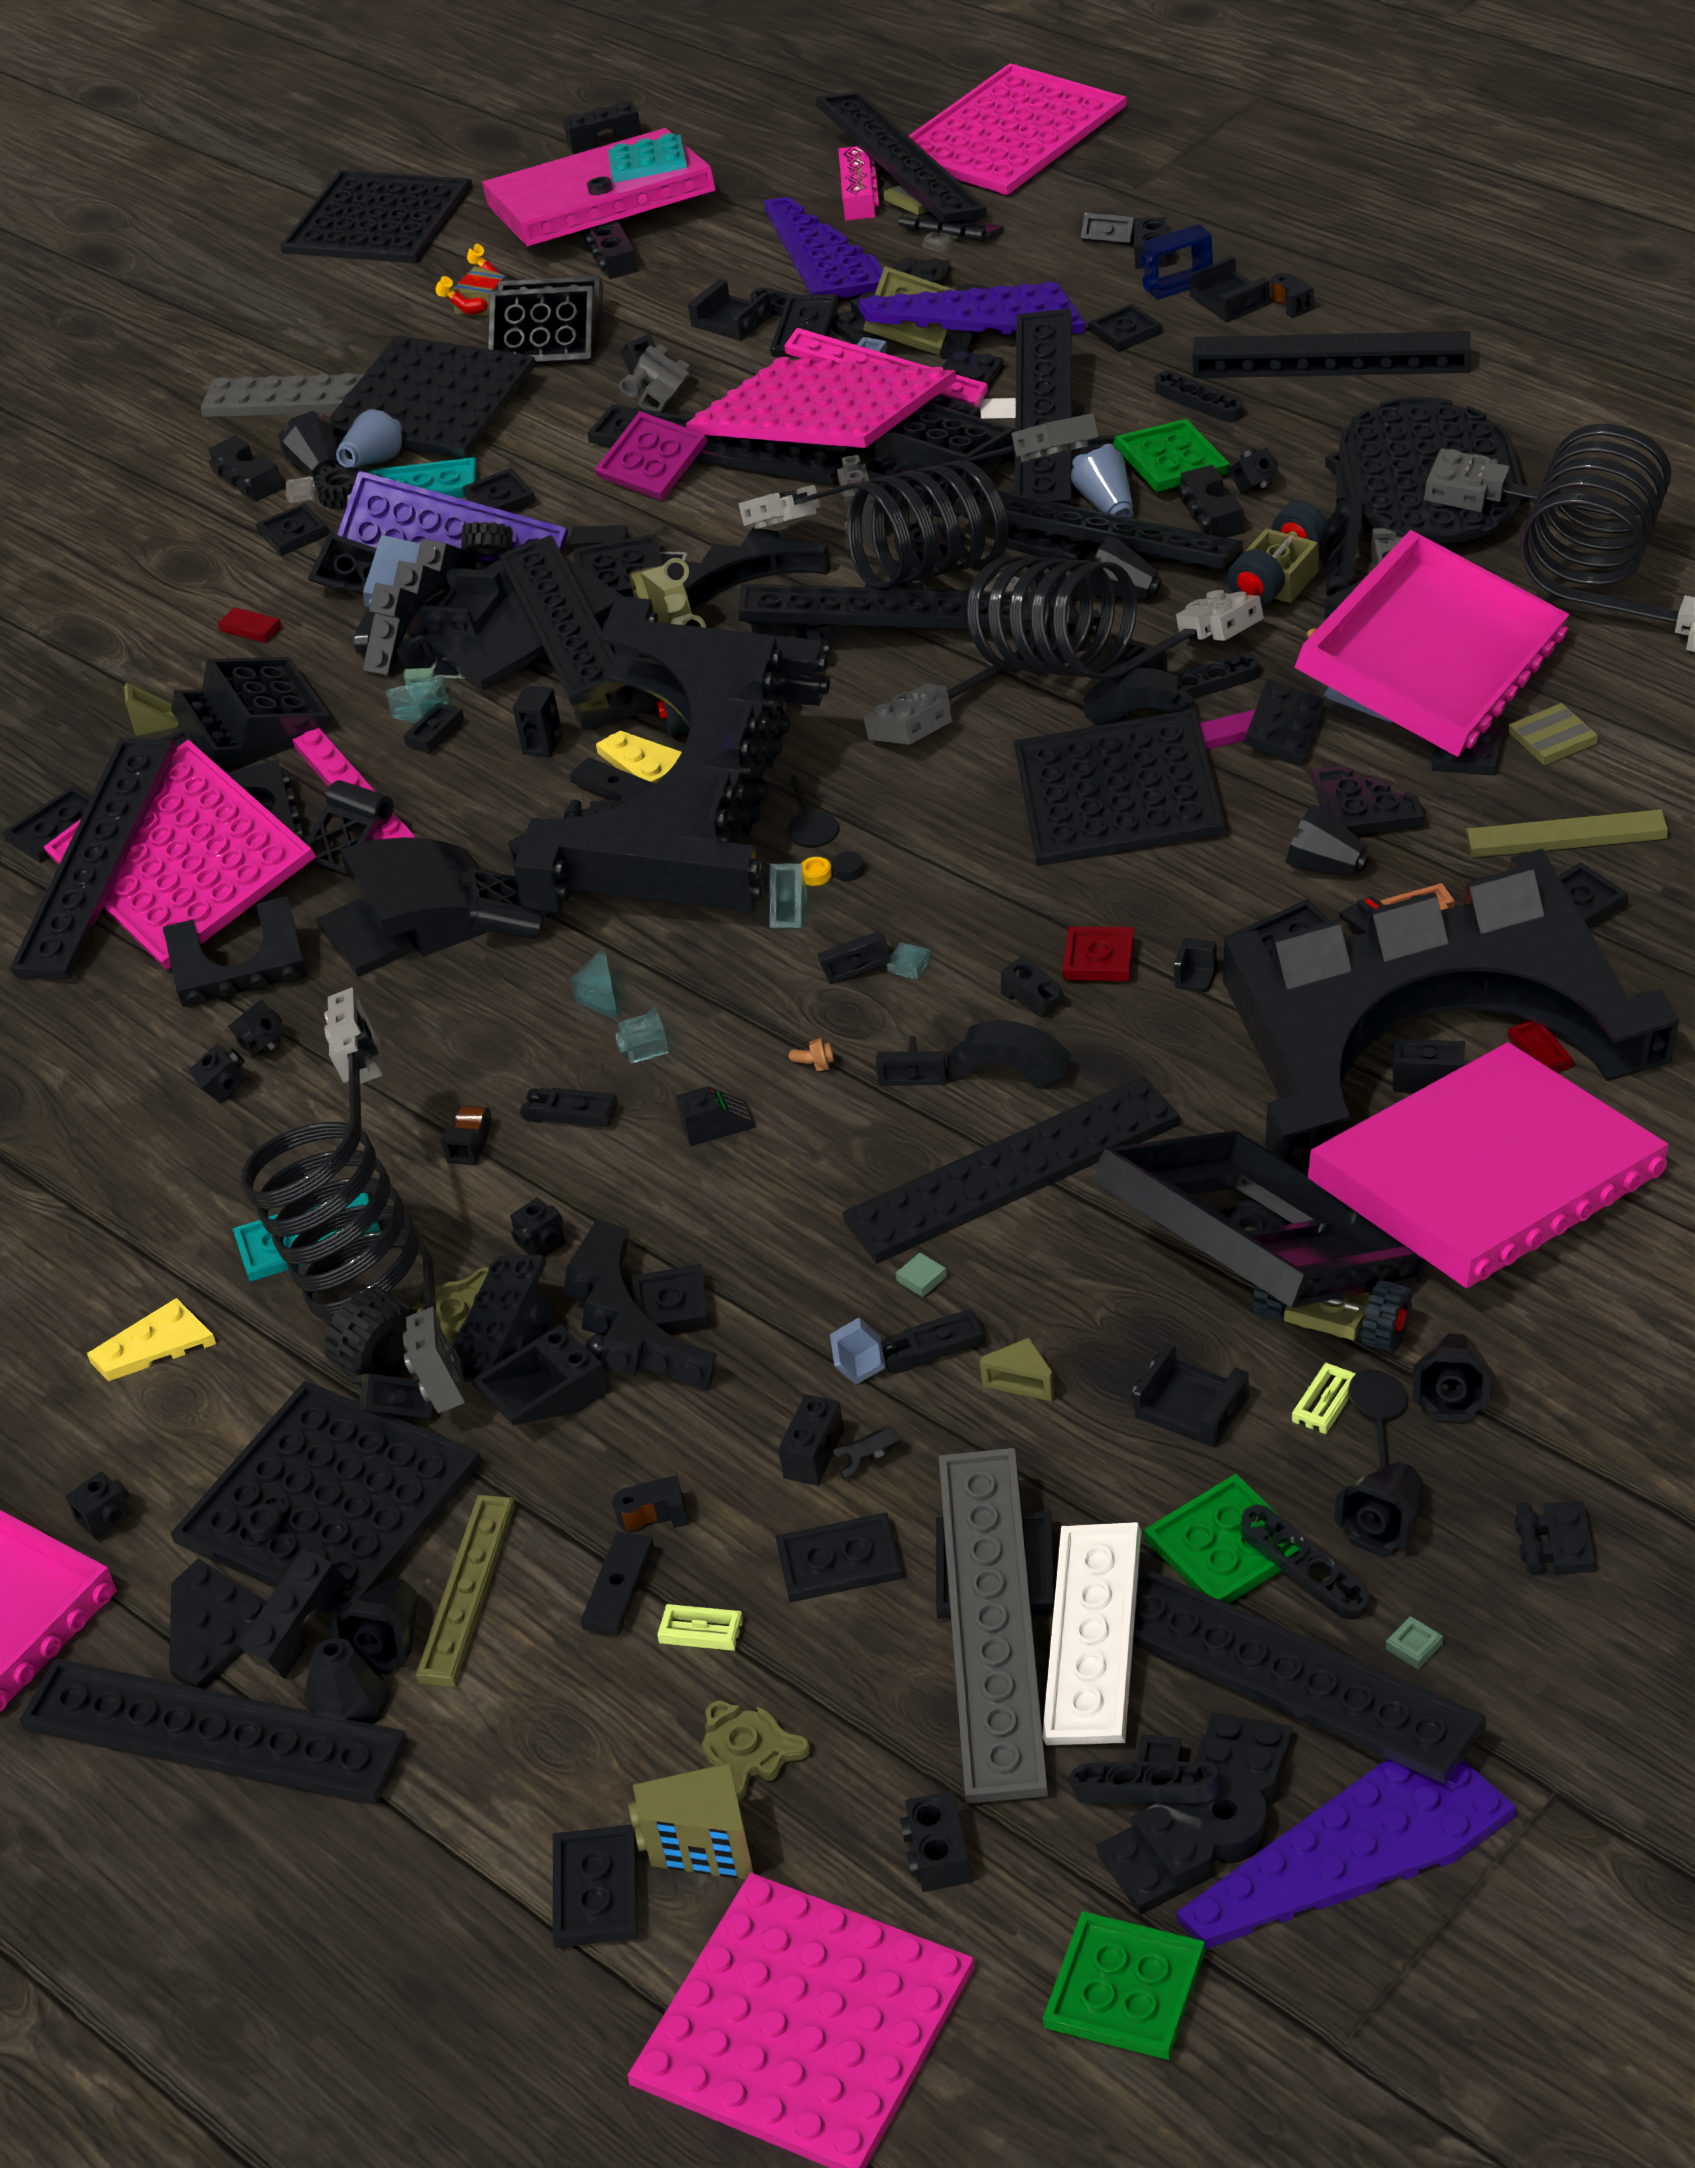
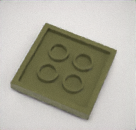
(907, 332)

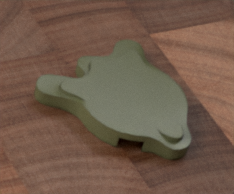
(455, 1302)
(749, 1742)

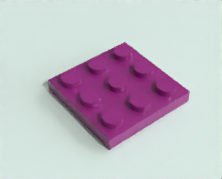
(651, 455)

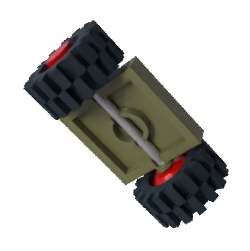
(1380, 1312)

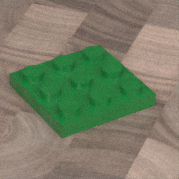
(1167, 451)
(1206, 1543)
(1124, 1985)

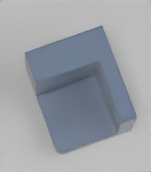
(857, 1351)

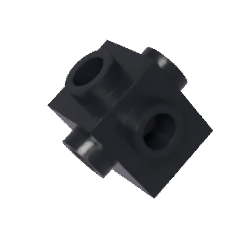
(1254, 470)
(258, 1029)
(219, 1072)
(537, 1228)
(99, 1504)

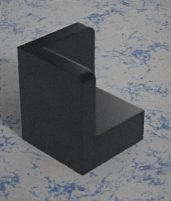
(1195, 965)

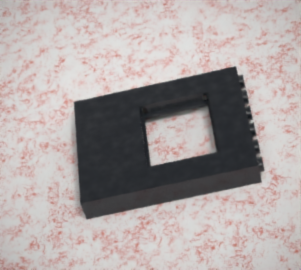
(1315, 1259)

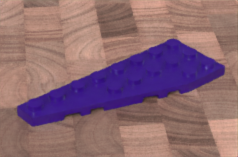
(822, 253)
(971, 308)
(414, 513)
(1364, 1836)

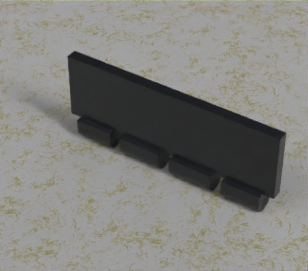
(930, 223)

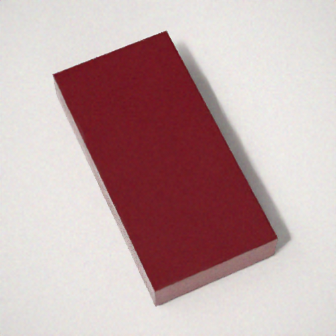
(249, 624)
(1541, 1045)

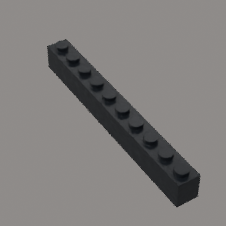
(1331, 354)

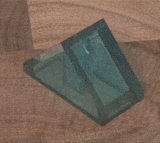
(416, 699)
(787, 896)
(594, 987)

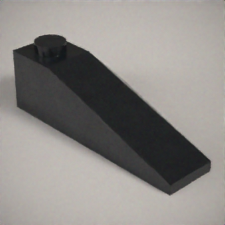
(342, 564)

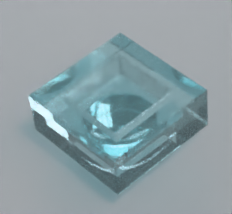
(909, 960)

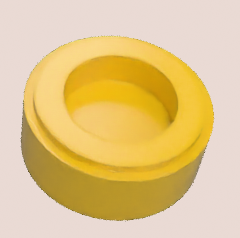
(816, 871)

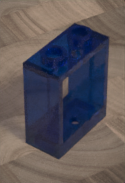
(1172, 284)

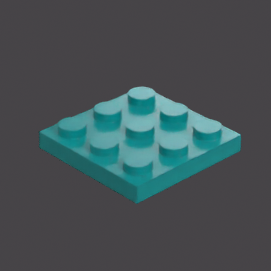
(646, 157)

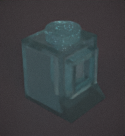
(642, 1037)

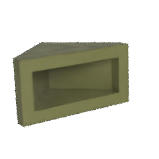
(148, 711)
(1018, 1371)

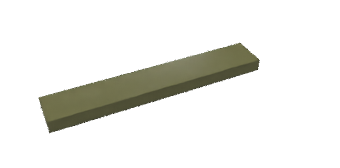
(1567, 833)
(465, 1591)

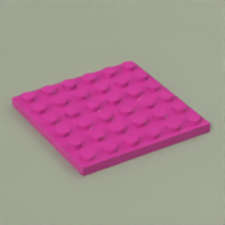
(802, 2024)

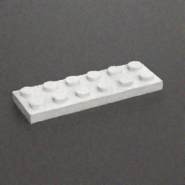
(1092, 1634)

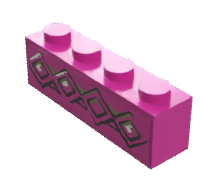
(858, 183)

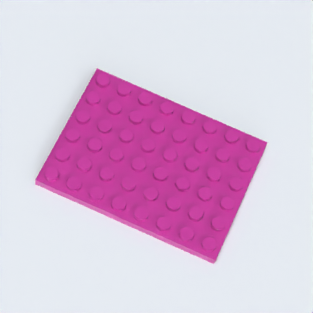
(1014, 126)
(822, 402)
(197, 856)

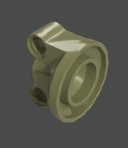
(667, 595)

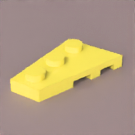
(153, 1337)

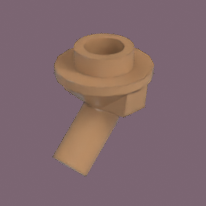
(819, 1054)

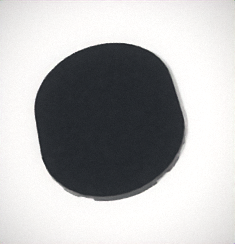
(1392, 452)

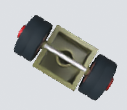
(1282, 557)

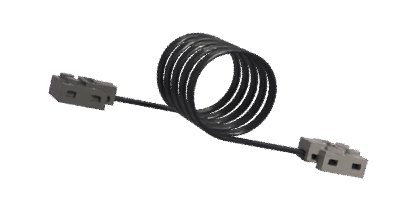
(1028, 443)
(1471, 478)
(928, 707)
(303, 1185)

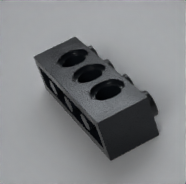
(611, 249)

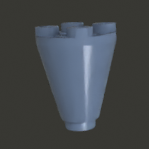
(370, 440)
(1104, 480)

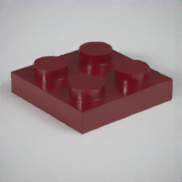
(1098, 953)

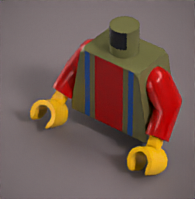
(472, 293)

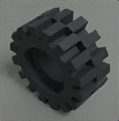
(335, 485)
(486, 538)

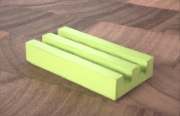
(1315, 1418)
(699, 1632)

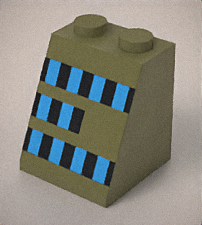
(692, 1823)

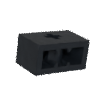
(809, 1438)

